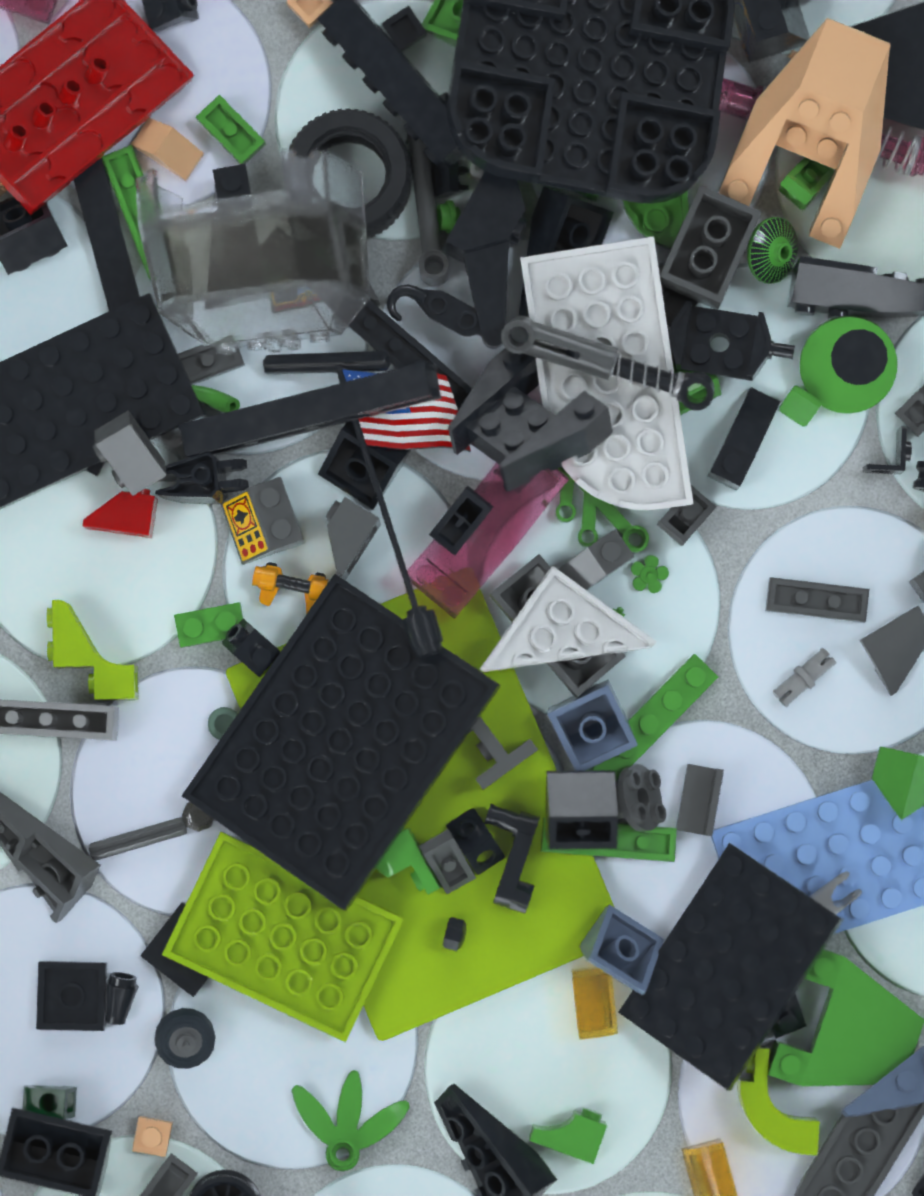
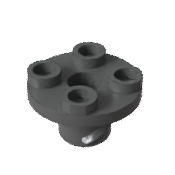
(640, 798)

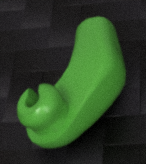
(216, 399)

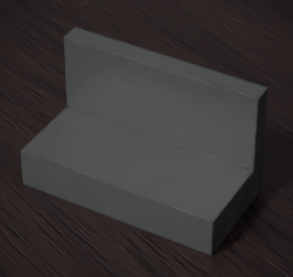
(699, 800)

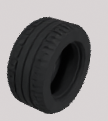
(376, 134)

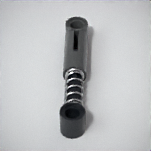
(603, 361)

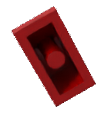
(125, 515)

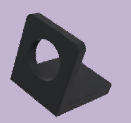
(903, 454)
(474, 839)

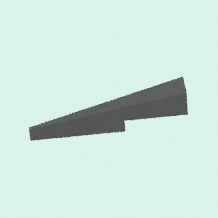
(51, 862)

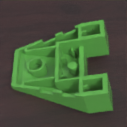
(858, 1035)

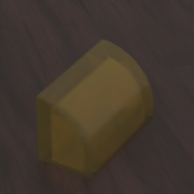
(594, 1003)
(709, 1169)

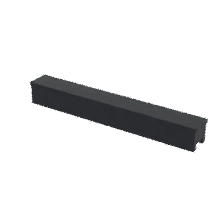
(312, 410)

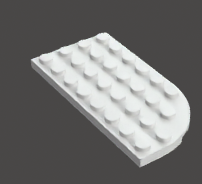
(617, 300)

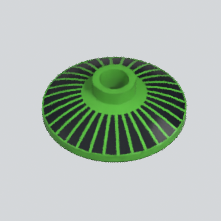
(772, 250)

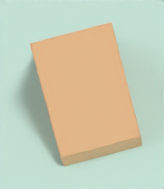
(167, 148)

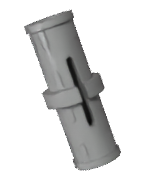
(804, 677)

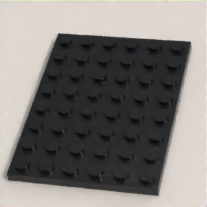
(339, 743)

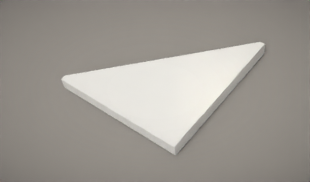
(564, 624)

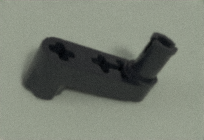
(511, 891)

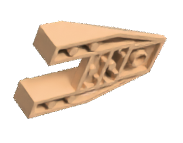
(826, 110)

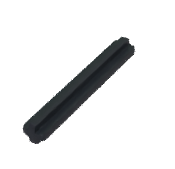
(325, 362)

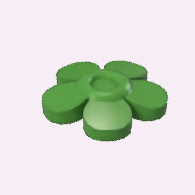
(649, 574)

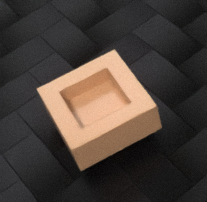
(309, 10)
(152, 1136)

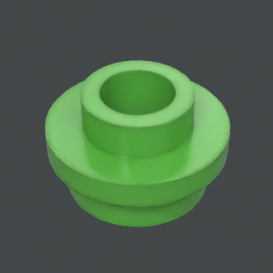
(447, 215)

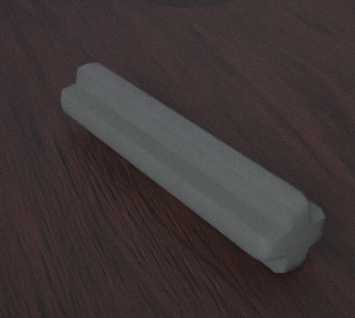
(137, 838)

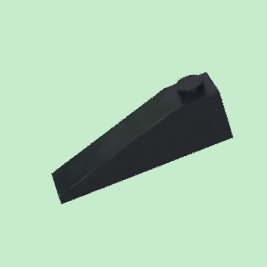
(564, 224)
(492, 1152)

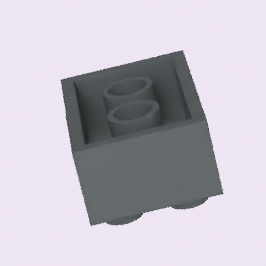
(709, 247)

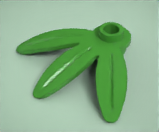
(348, 1114)

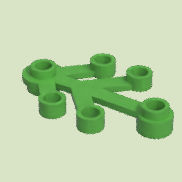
(589, 516)

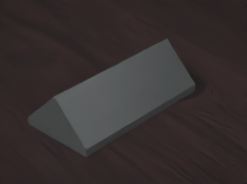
(512, 596)

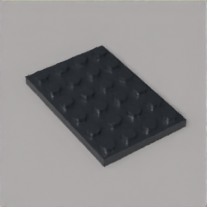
(731, 966)

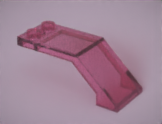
(456, 579)

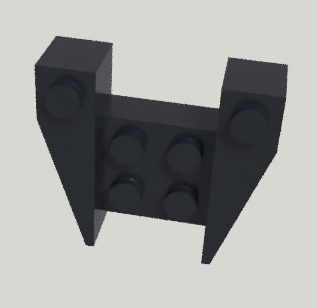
(520, 431)

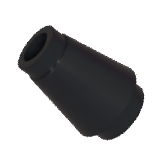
(120, 995)

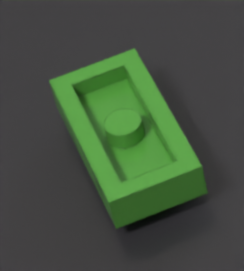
(230, 130)
(207, 624)

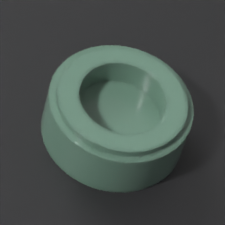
(220, 721)

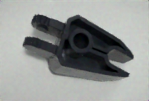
(202, 480)

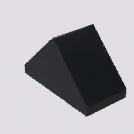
(461, 520)

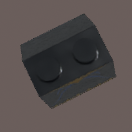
(769, 27)

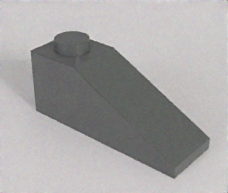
(598, 560)

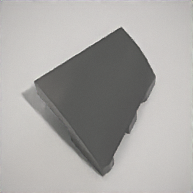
(896, 648)

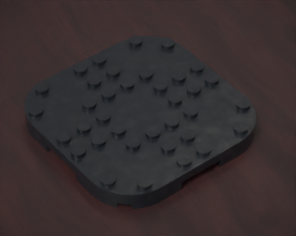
(591, 92)

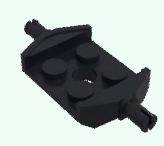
(747, 339)

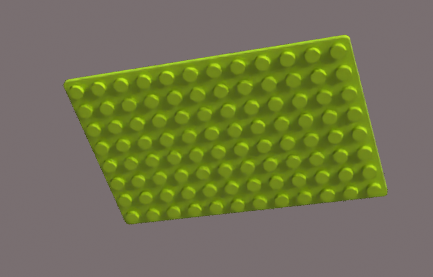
(500, 944)

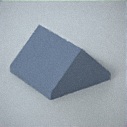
(622, 948)

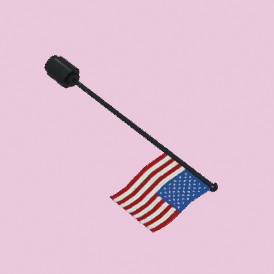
(407, 429)

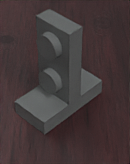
(493, 749)

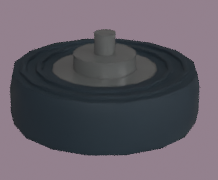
(184, 1038)

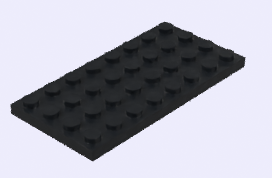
(80, 382)

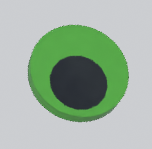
(848, 364)

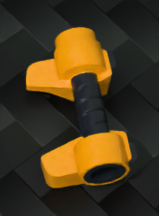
(271, 579)

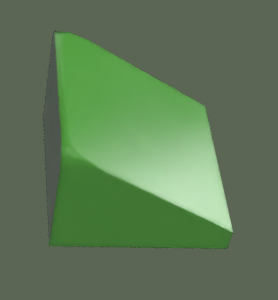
(800, 406)

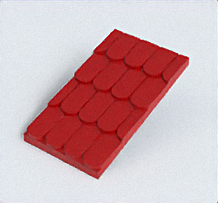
(79, 95)

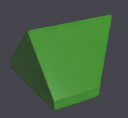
(900, 779)

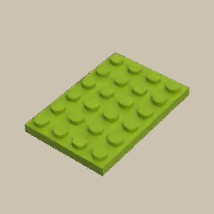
(281, 939)

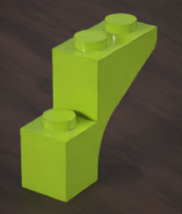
(75, 649)

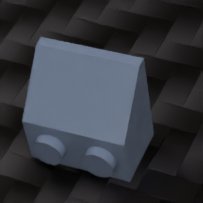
(592, 726)

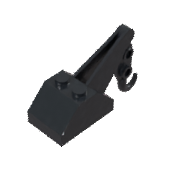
(481, 242)

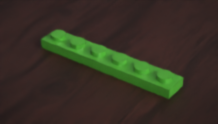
(662, 711)

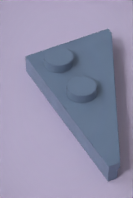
(896, 1090)

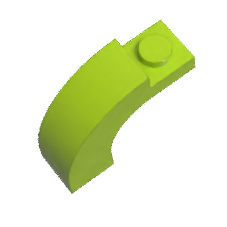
(784, 1131)

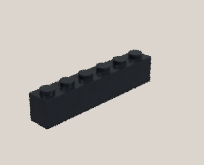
(393, 75)

